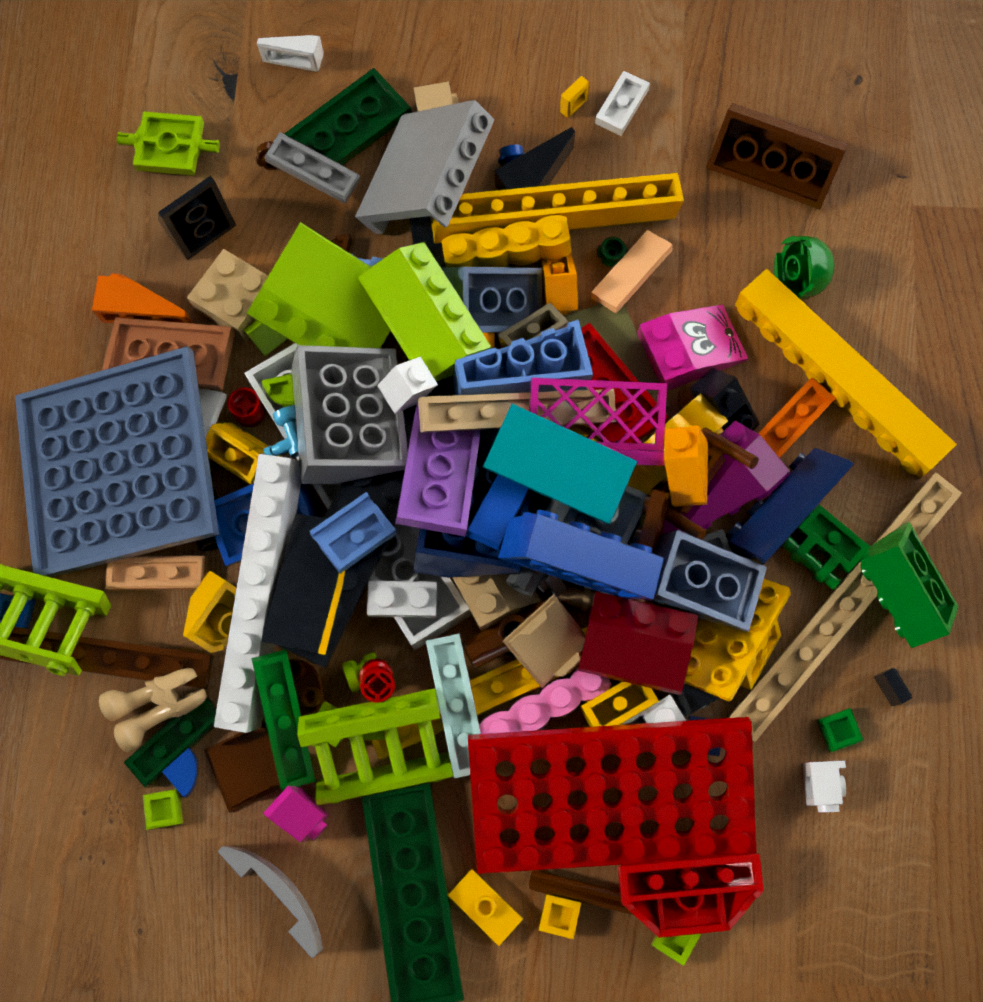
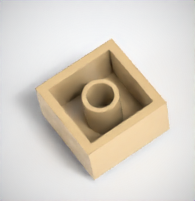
(227, 293)

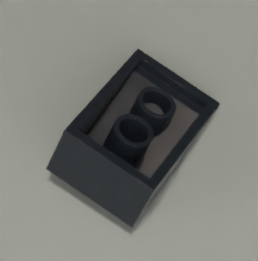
(197, 218)

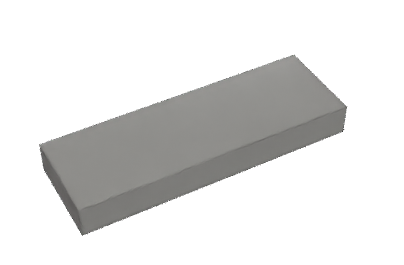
(312, 168)

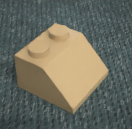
(492, 598)

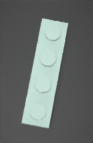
(454, 698)

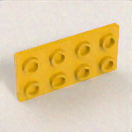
(735, 658)

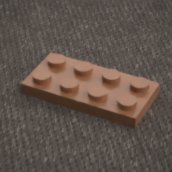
(142, 339)

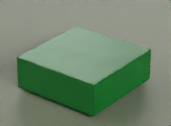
(840, 730)

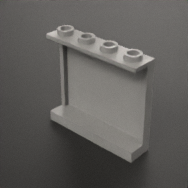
(426, 165)

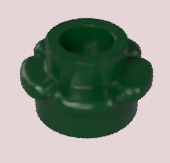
(611, 244)

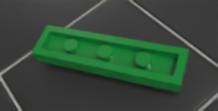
(282, 718)

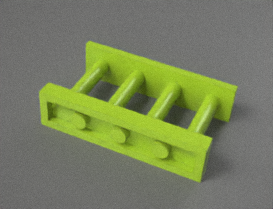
(55, 594)
(371, 717)

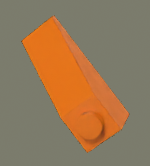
(125, 298)

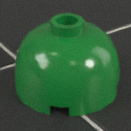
(804, 265)

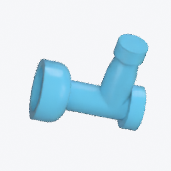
(285, 418)

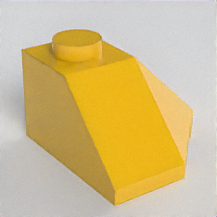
(210, 613)

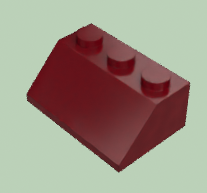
(638, 643)

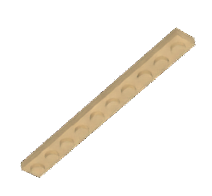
(836, 615)

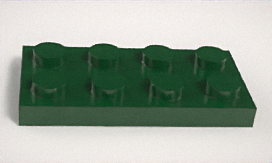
(352, 119)

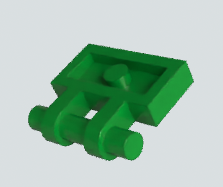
(831, 539)

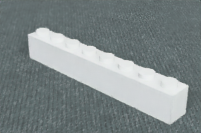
(265, 543)

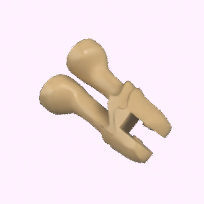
(160, 691)

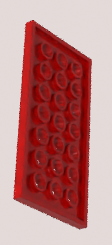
(593, 745)

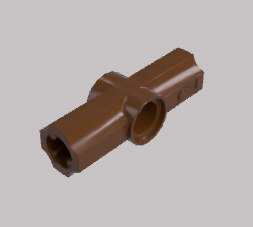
(489, 643)

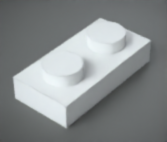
(622, 103)
(402, 599)

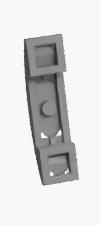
(306, 929)

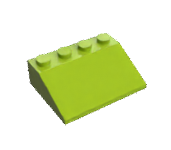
(318, 297)

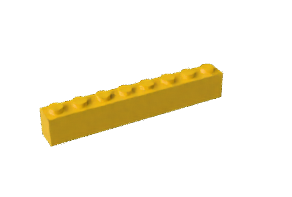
(582, 203)
(844, 373)

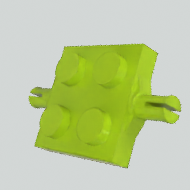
(168, 143)

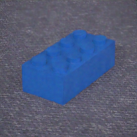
(581, 556)

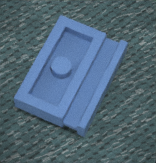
(353, 532)

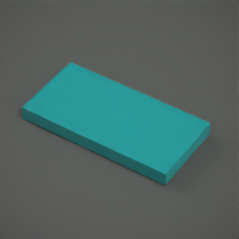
(560, 464)

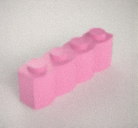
(553, 703)

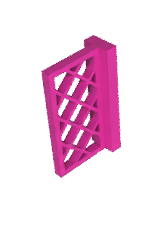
(641, 452)

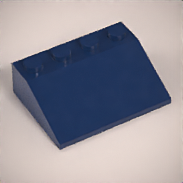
(459, 555)

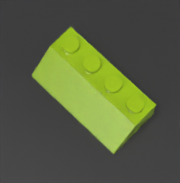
(423, 309)

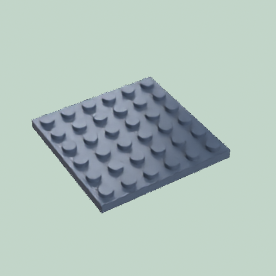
(115, 464)

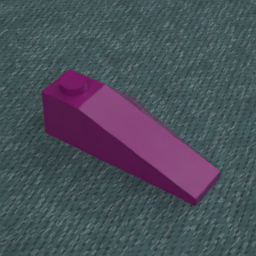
(735, 482)

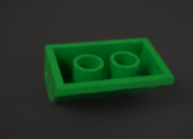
(910, 586)

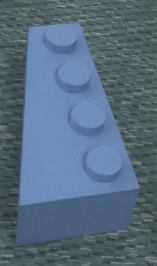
(510, 369)

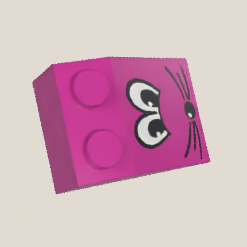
(690, 343)

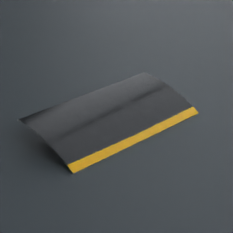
(304, 593)

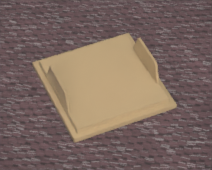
(547, 642)

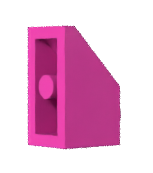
(297, 814)

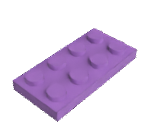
(438, 480)

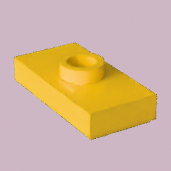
(485, 907)

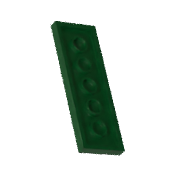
(412, 896)

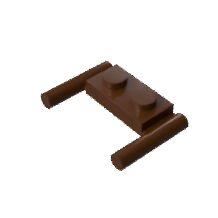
(717, 448)

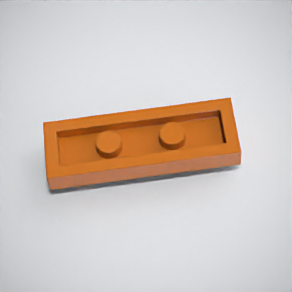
(796, 417)

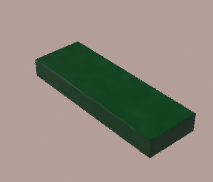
(171, 742)

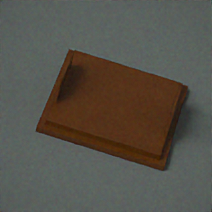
(244, 767)

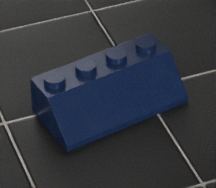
(788, 505)

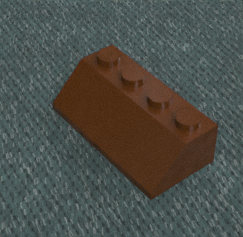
(776, 155)

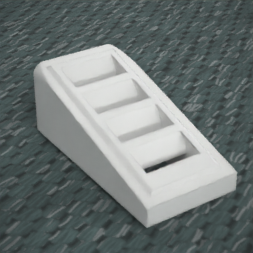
(292, 51)

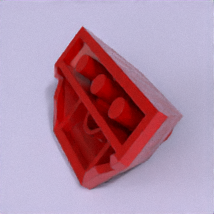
(691, 892)

